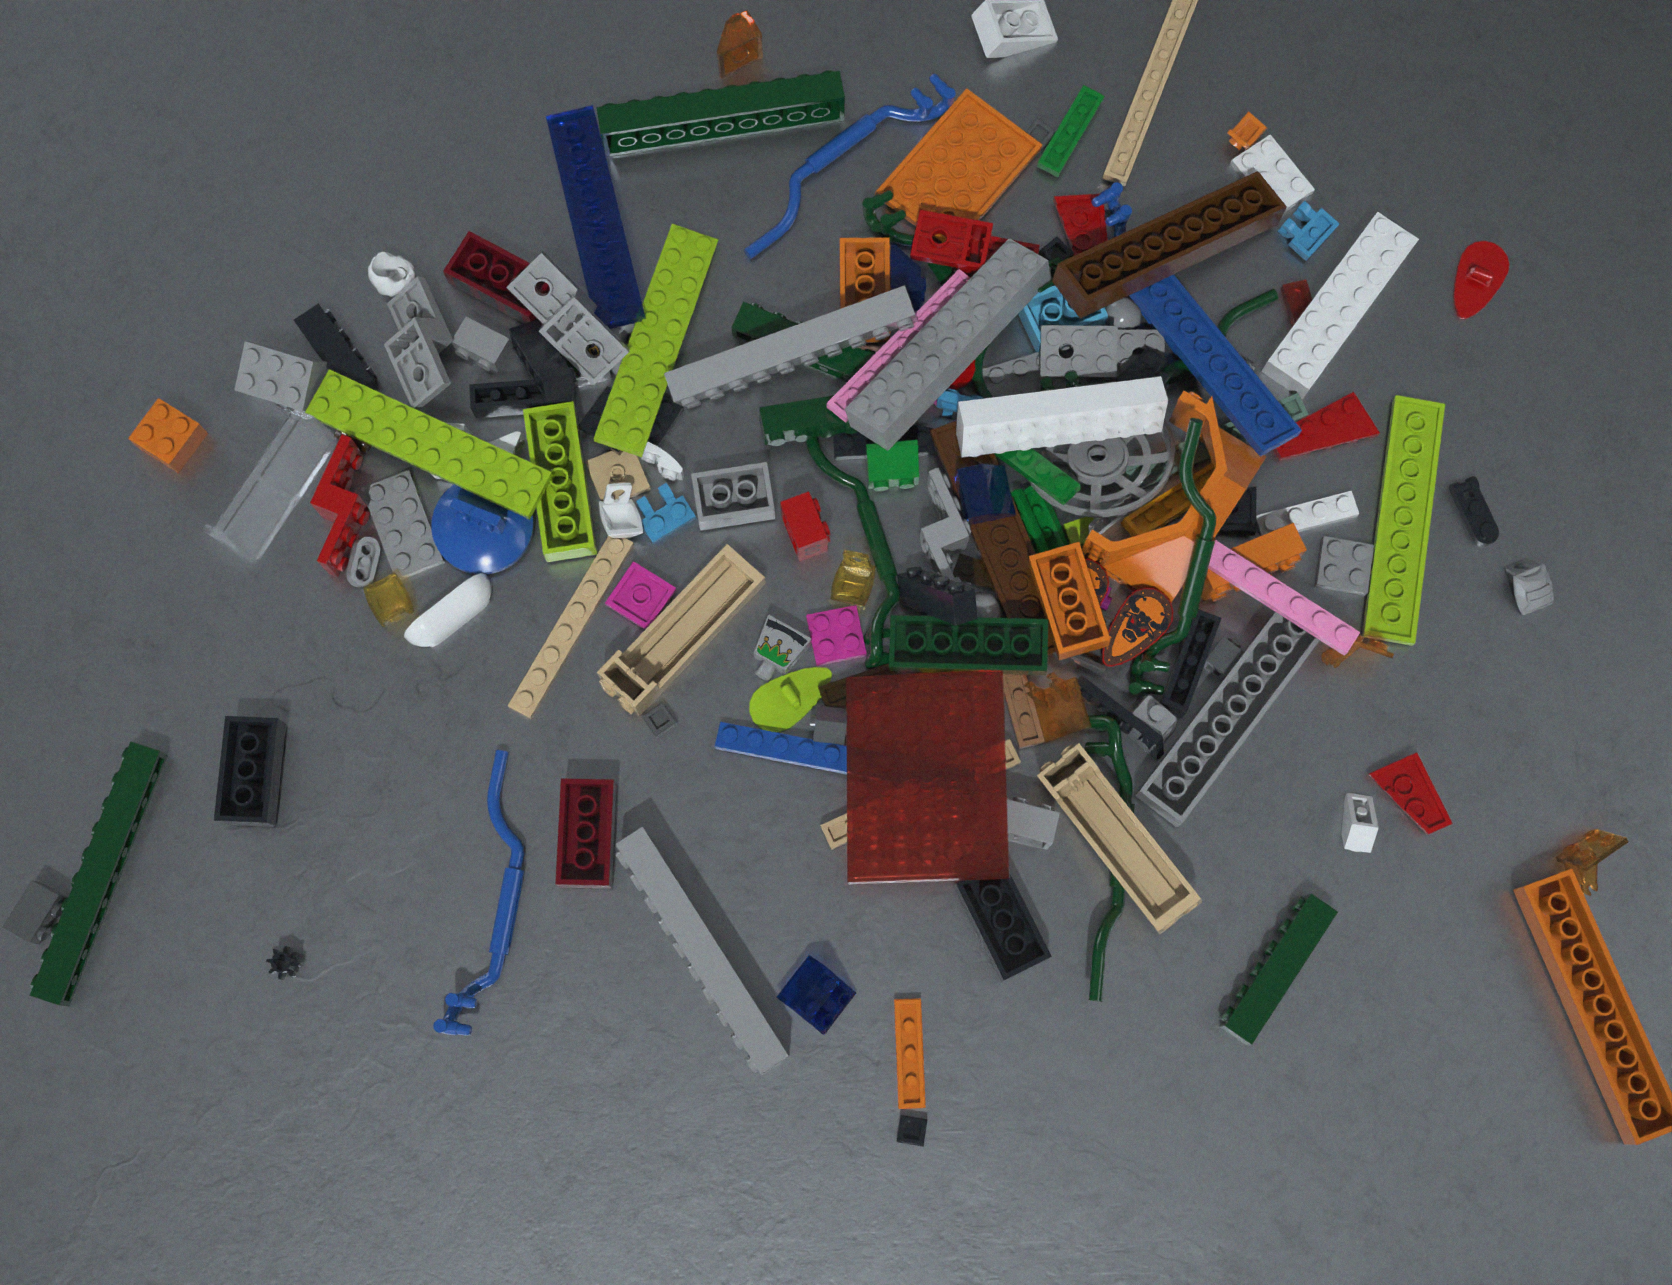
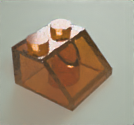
(738, 44)

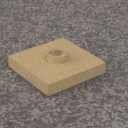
(612, 469)

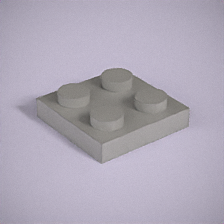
(1344, 565)

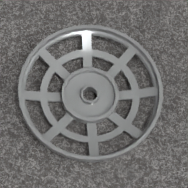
(1110, 470)

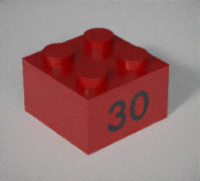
(804, 526)

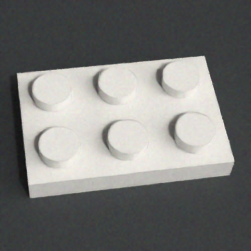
(1276, 169)

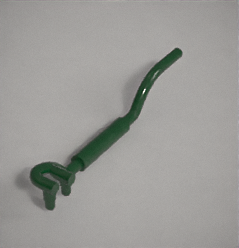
(1177, 369)
(1195, 575)
(1115, 752)

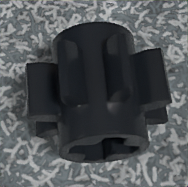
(283, 970)

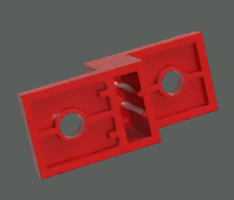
(967, 241)
(340, 506)

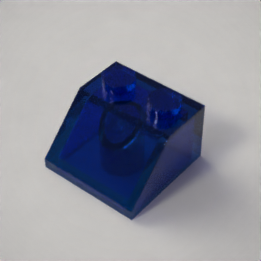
(906, 272)
(984, 493)

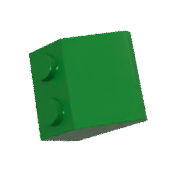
(893, 467)

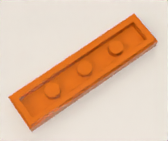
(909, 1053)

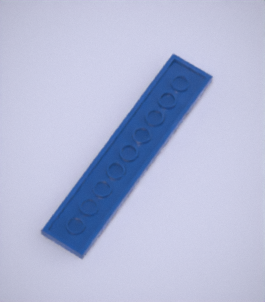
(1216, 365)

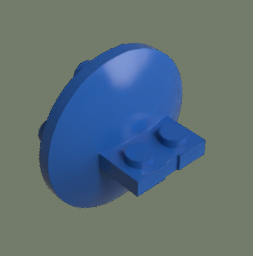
(478, 533)

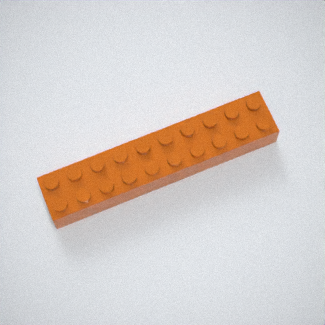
(1598, 1006)

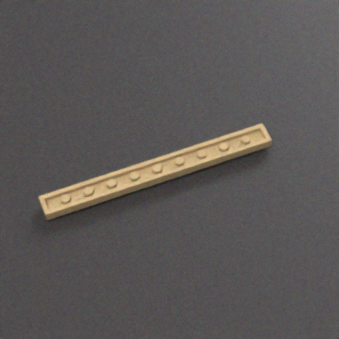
(1149, 91)

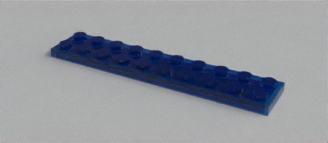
(595, 217)

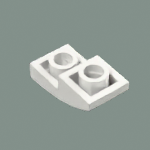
(666, 463)

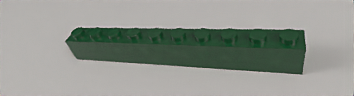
(98, 875)

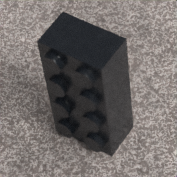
(249, 771)
(1003, 925)

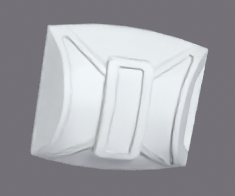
(620, 515)

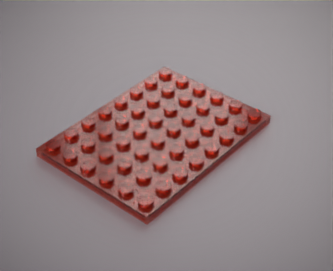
(926, 777)

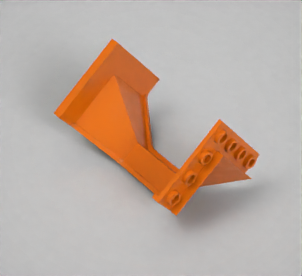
(1163, 555)

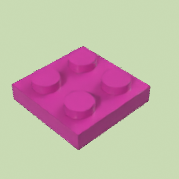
(640, 596)
(836, 635)

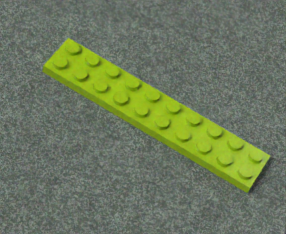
(656, 341)
(429, 444)
(1403, 520)

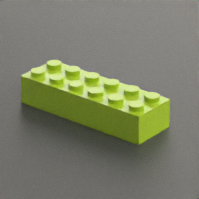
(565, 505)

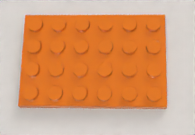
(961, 163)

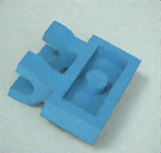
(1313, 234)
(949, 402)
(666, 519)

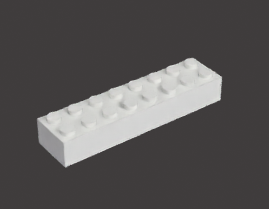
(1339, 305)
(1061, 416)

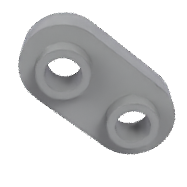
(364, 563)

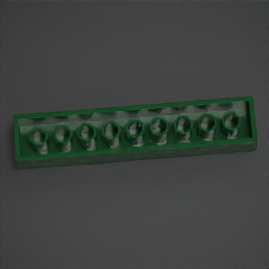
(721, 113)

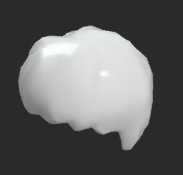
(390, 273)

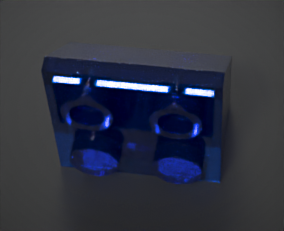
(816, 994)

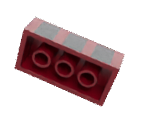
(485, 273)
(586, 833)

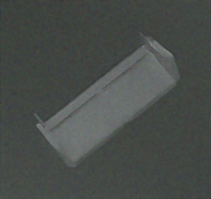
(274, 485)

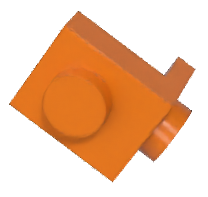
(1246, 132)

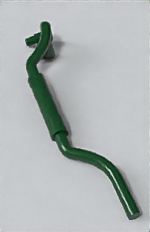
(885, 229)
(879, 550)

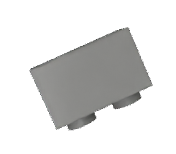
(481, 345)

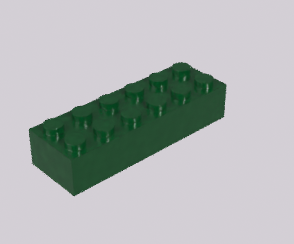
(1000, 644)

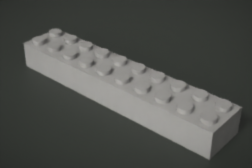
(948, 344)
(792, 347)
(1226, 719)
(702, 951)

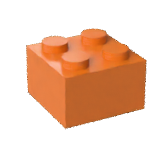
(168, 435)

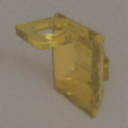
(853, 579)
(388, 600)

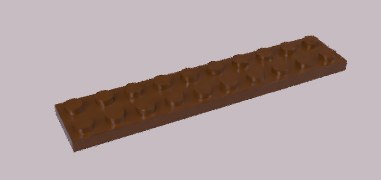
(1000, 542)

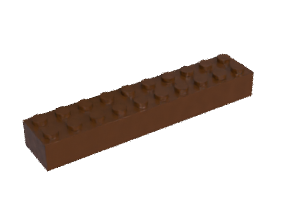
(1168, 244)

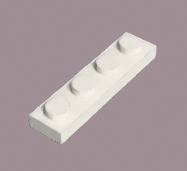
(1309, 514)

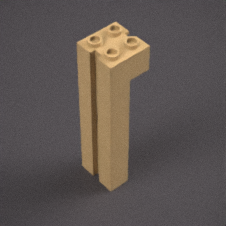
(680, 631)
(1119, 838)

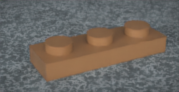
(1022, 711)

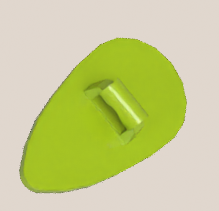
(787, 698)

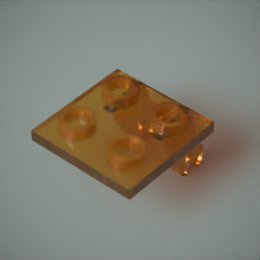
(1335, 658)
(1059, 707)
(1587, 853)

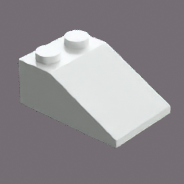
(1013, 26)

